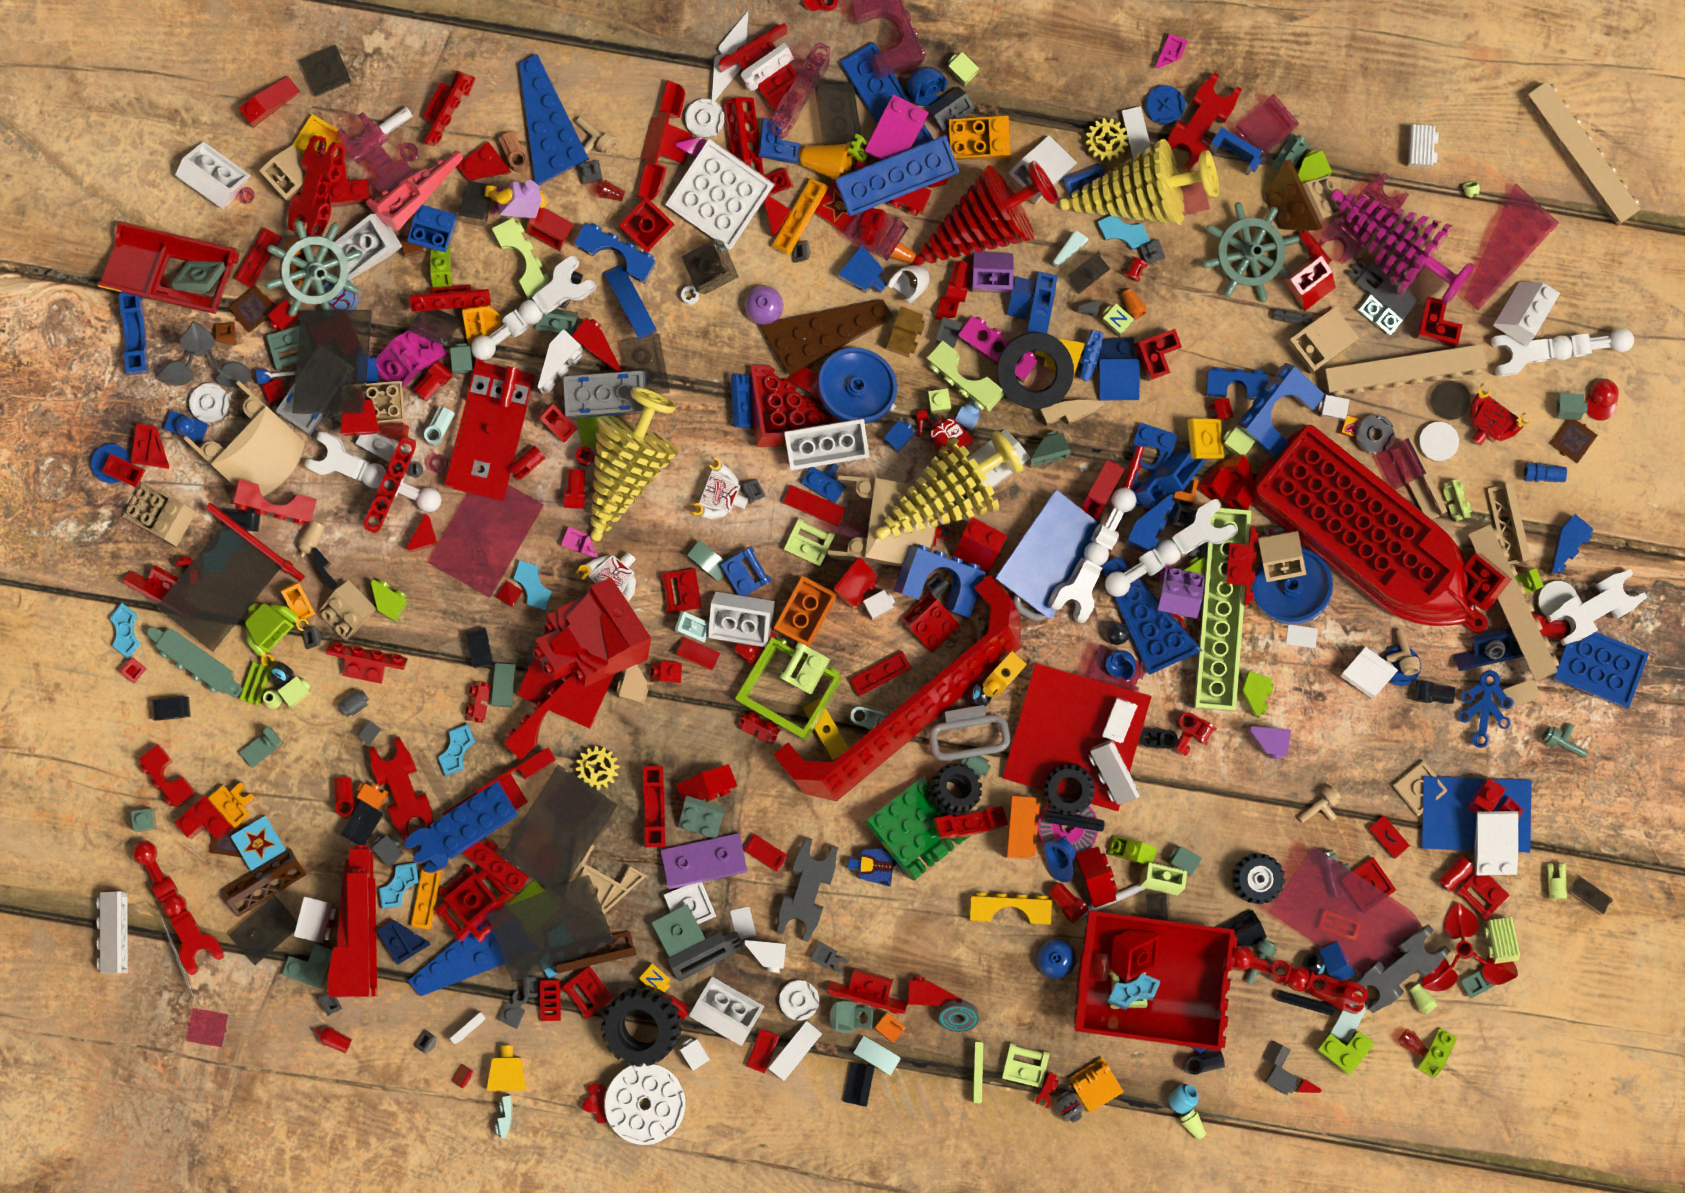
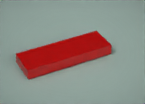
(257, 258)
(814, 505)
(880, 673)

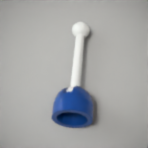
(264, 375)

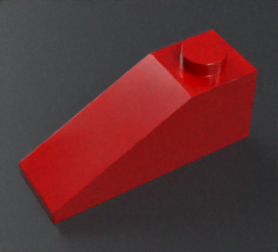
(268, 101)
(594, 341)
(927, 993)

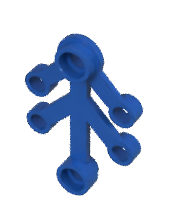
(1487, 706)

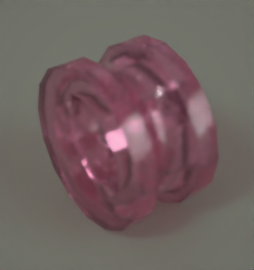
(403, 153)
(441, 468)

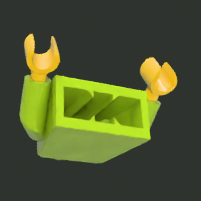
(268, 626)

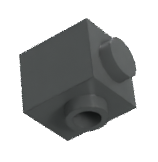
(387, 849)

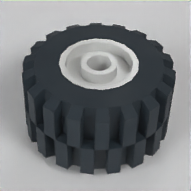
(1258, 878)

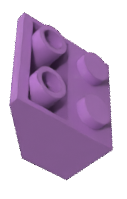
(993, 272)
(1181, 592)

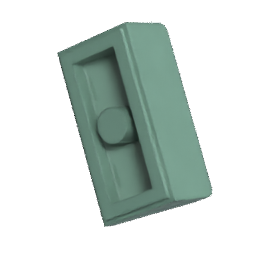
(557, 321)

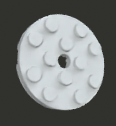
(665, 1107)

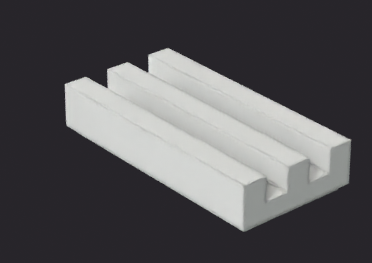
(468, 1028)

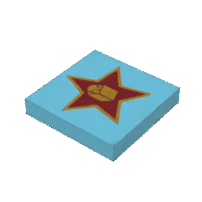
(258, 843)

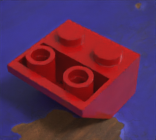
(1310, 281)

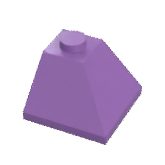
(1271, 740)

